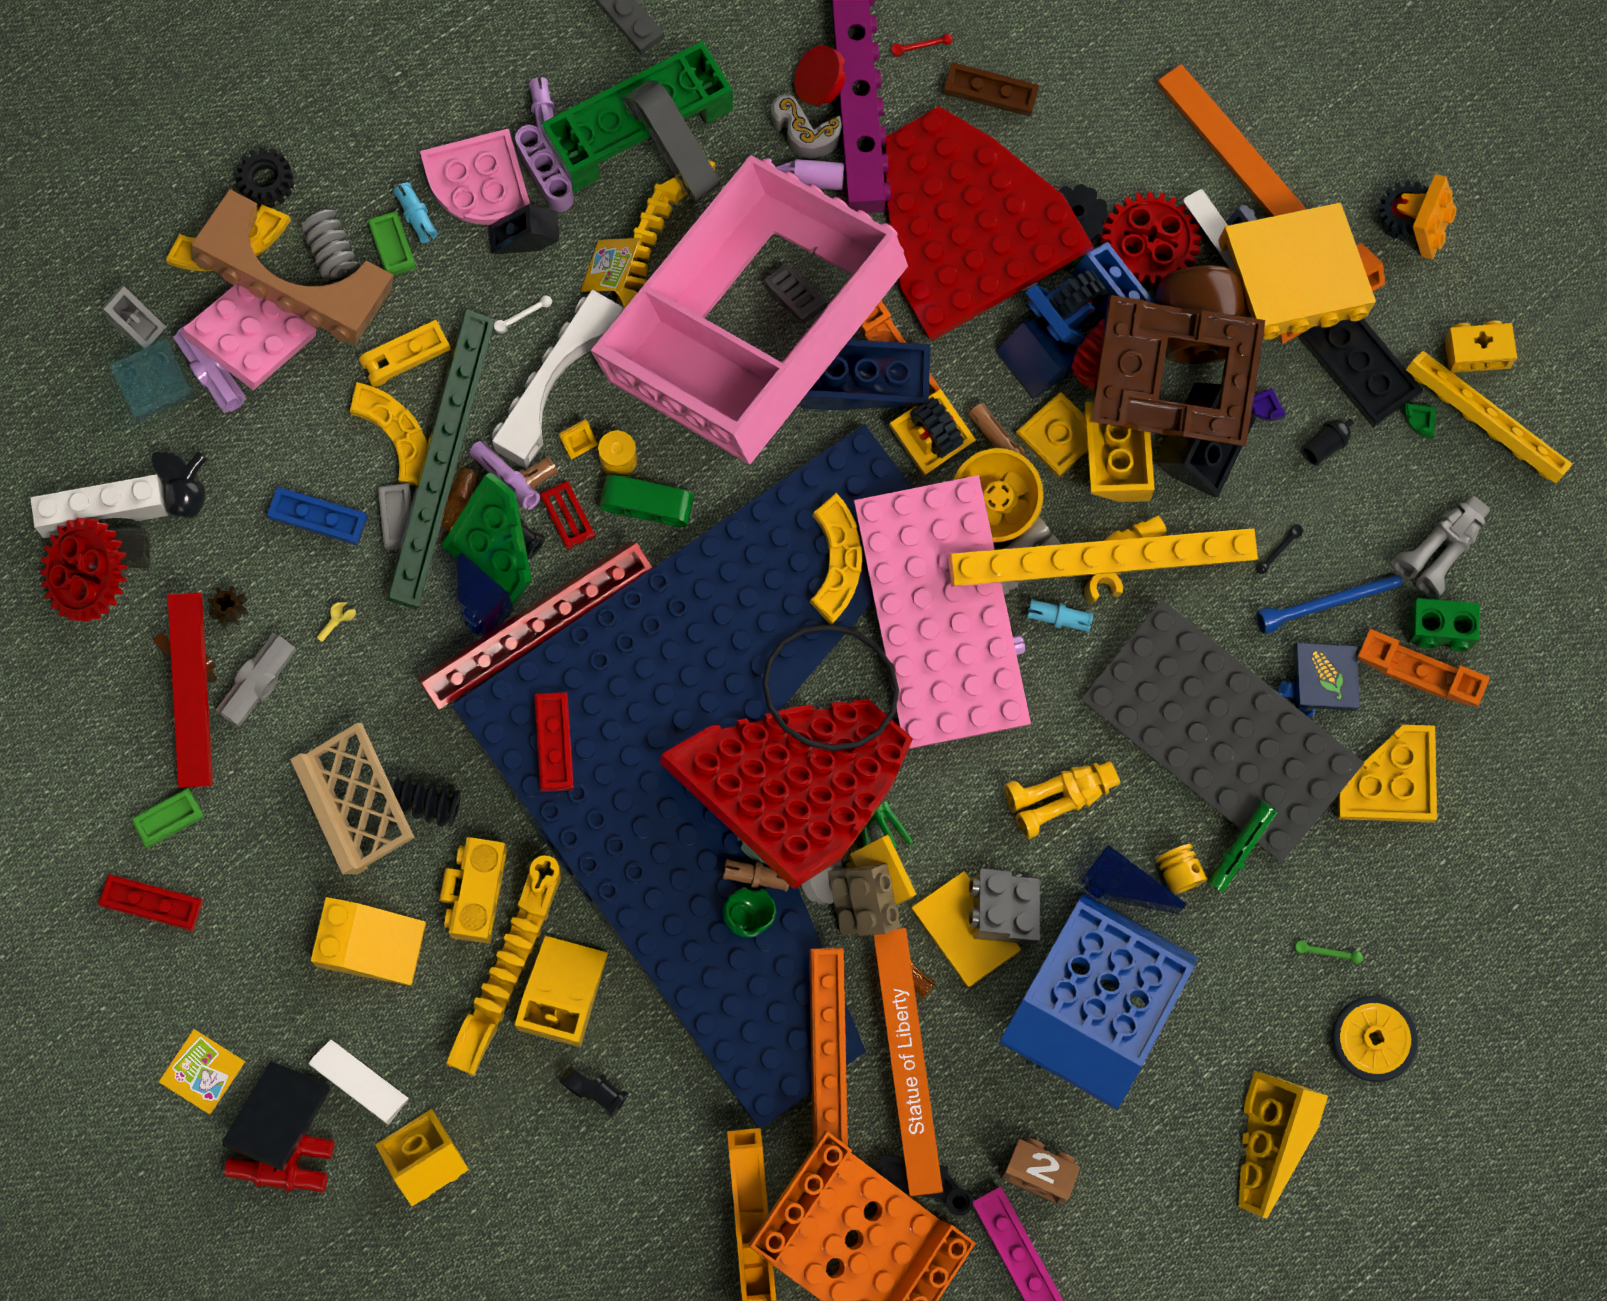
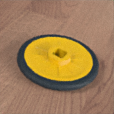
(1394, 1030)

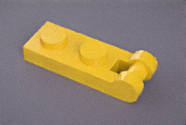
(405, 353)

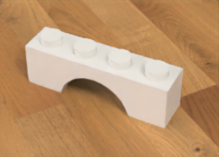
(130, 499)

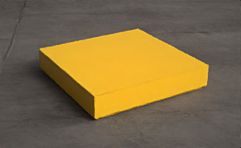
(1056, 434)

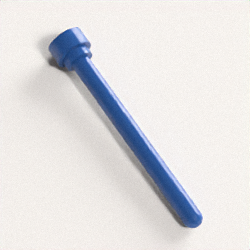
(1271, 619)

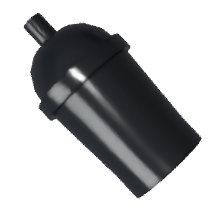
(1328, 440)

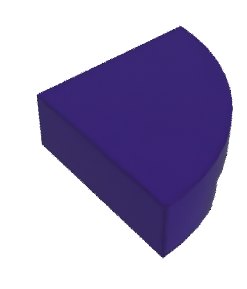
(1267, 406)

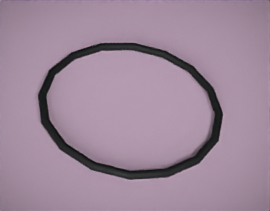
(782, 724)

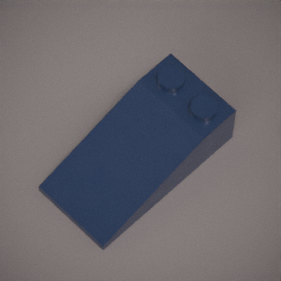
(873, 377)

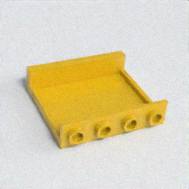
(1300, 270)

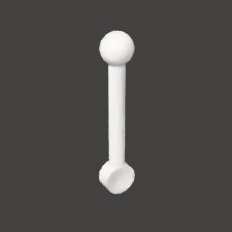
(500, 326)

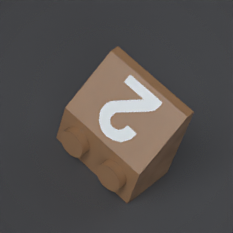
(1041, 1171)

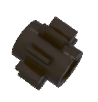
(231, 614)

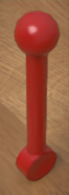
(897, 49)

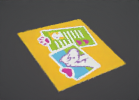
(610, 265)
(201, 1071)

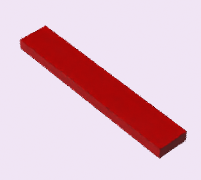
(190, 690)

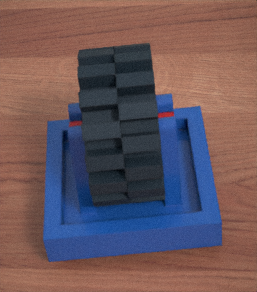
(1068, 305)

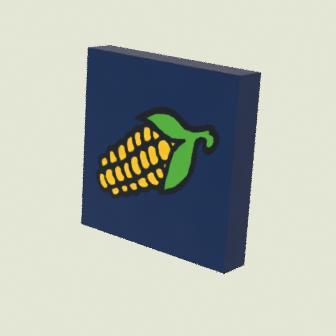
(1326, 676)

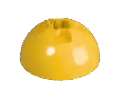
(1008, 470)

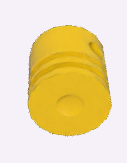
(617, 453)
(1181, 869)

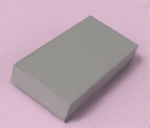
(394, 510)

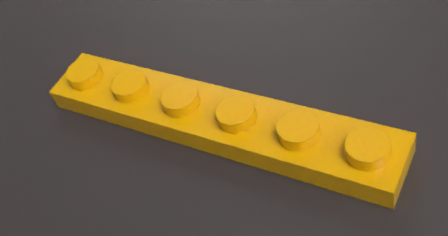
(1488, 416)

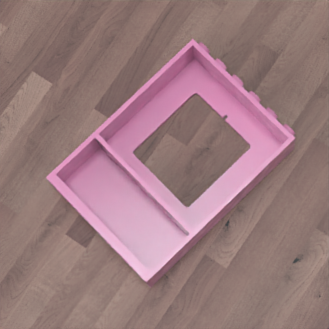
(710, 378)

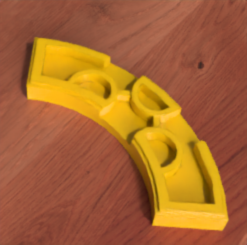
(264, 233)
(397, 424)
(844, 558)

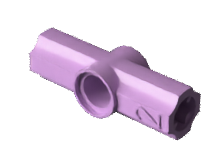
(211, 375)

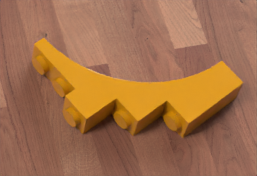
(750, 1212)

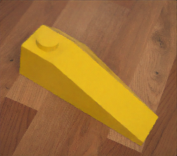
(1278, 1133)

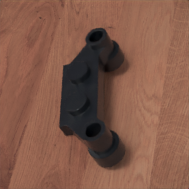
(894, 1171)

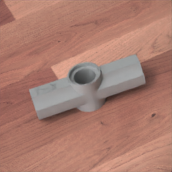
(256, 680)

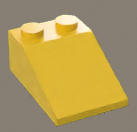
(367, 942)

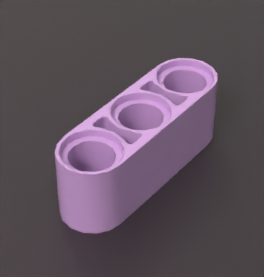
(541, 155)

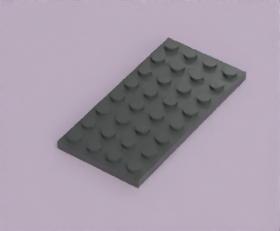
(1221, 729)

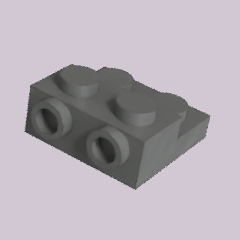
(1005, 907)

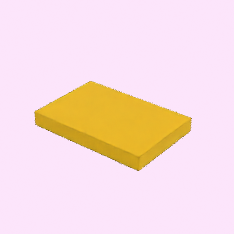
(946, 921)

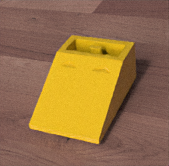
(561, 991)

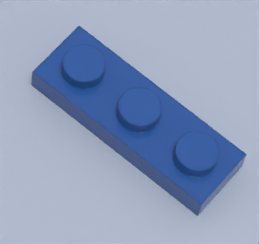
(317, 516)

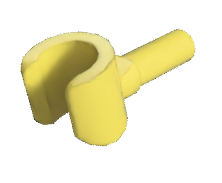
(336, 617)

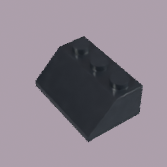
(1196, 461)

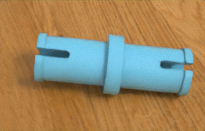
(415, 212)
(1059, 615)

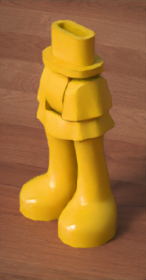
(1079, 787)

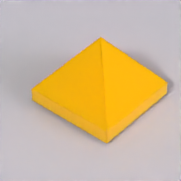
(578, 439)

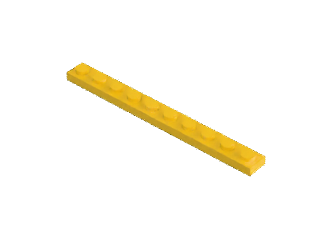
(1102, 557)

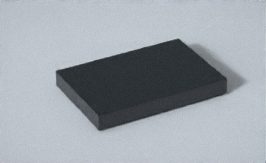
(276, 1116)

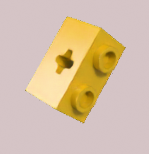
(1468, 356)

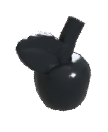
(182, 494)

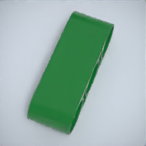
(646, 501)

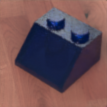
(482, 600)

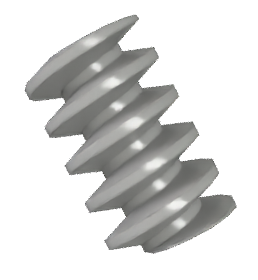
(327, 245)

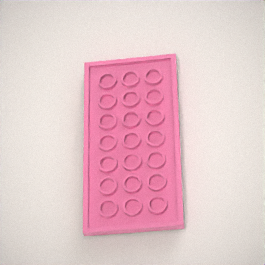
(944, 641)

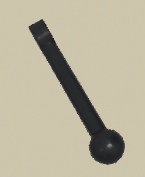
(1295, 532)

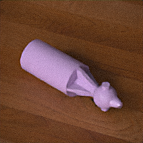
(819, 173)

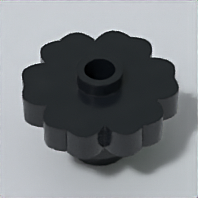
(1089, 211)

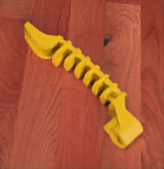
(658, 205)
(482, 1025)

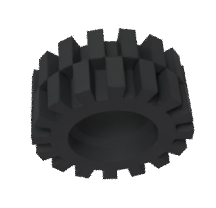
(258, 162)

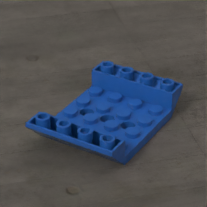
(1094, 1033)

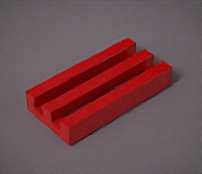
(578, 538)

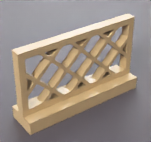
(334, 817)

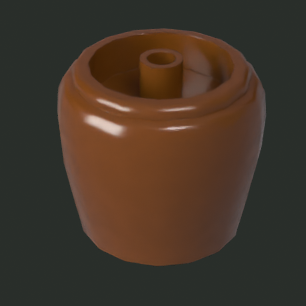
(1201, 289)

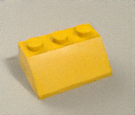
(1119, 462)

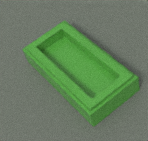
(392, 243)
(167, 818)

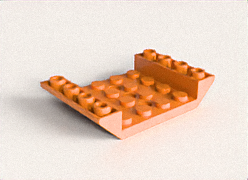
(898, 1252)

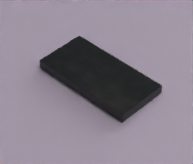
(1362, 368)

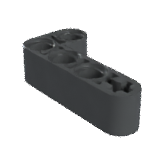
(670, 132)

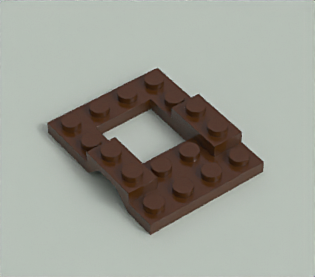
(1134, 363)

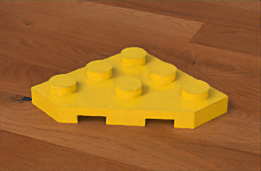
(1395, 780)

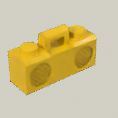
(481, 877)

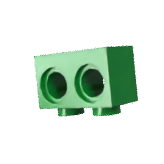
(1443, 615)

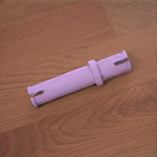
(513, 479)

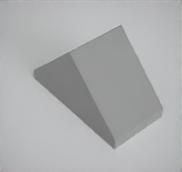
(132, 318)

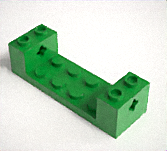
(605, 127)

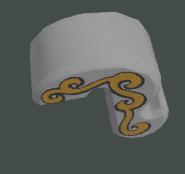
(800, 134)

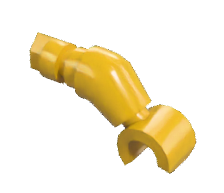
(1151, 528)

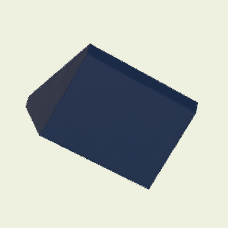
(1036, 357)

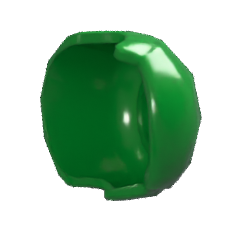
(749, 912)

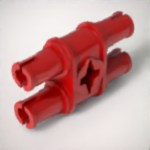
(291, 1176)

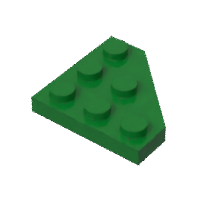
(493, 536)

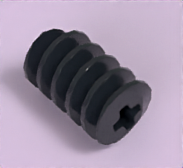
(427, 801)

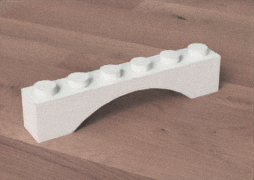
(521, 433)

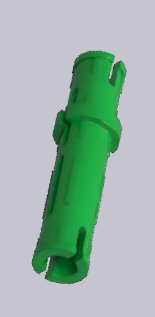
(1242, 846)

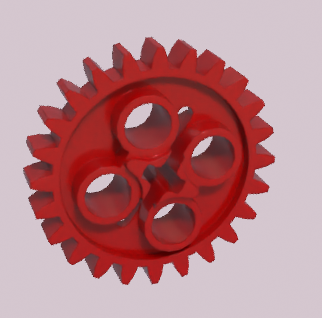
(1156, 214)
(95, 553)

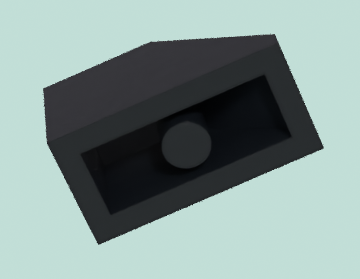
(524, 231)

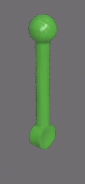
(1302, 947)

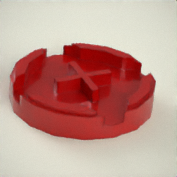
(819, 75)

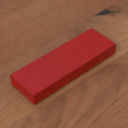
(553, 742)
(150, 902)

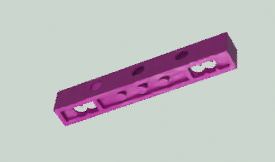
(861, 113)

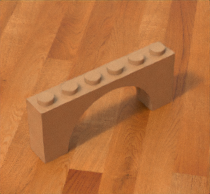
(339, 308)

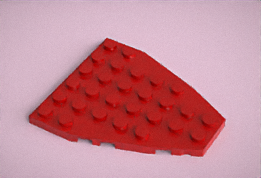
(971, 220)
(791, 799)

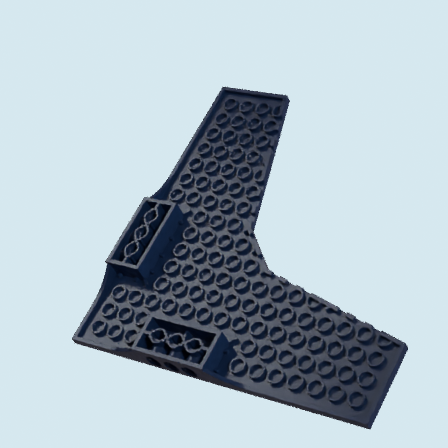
(642, 677)

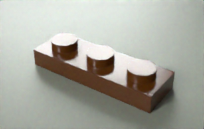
(991, 89)

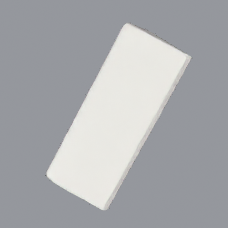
(1209, 220)
(358, 1081)

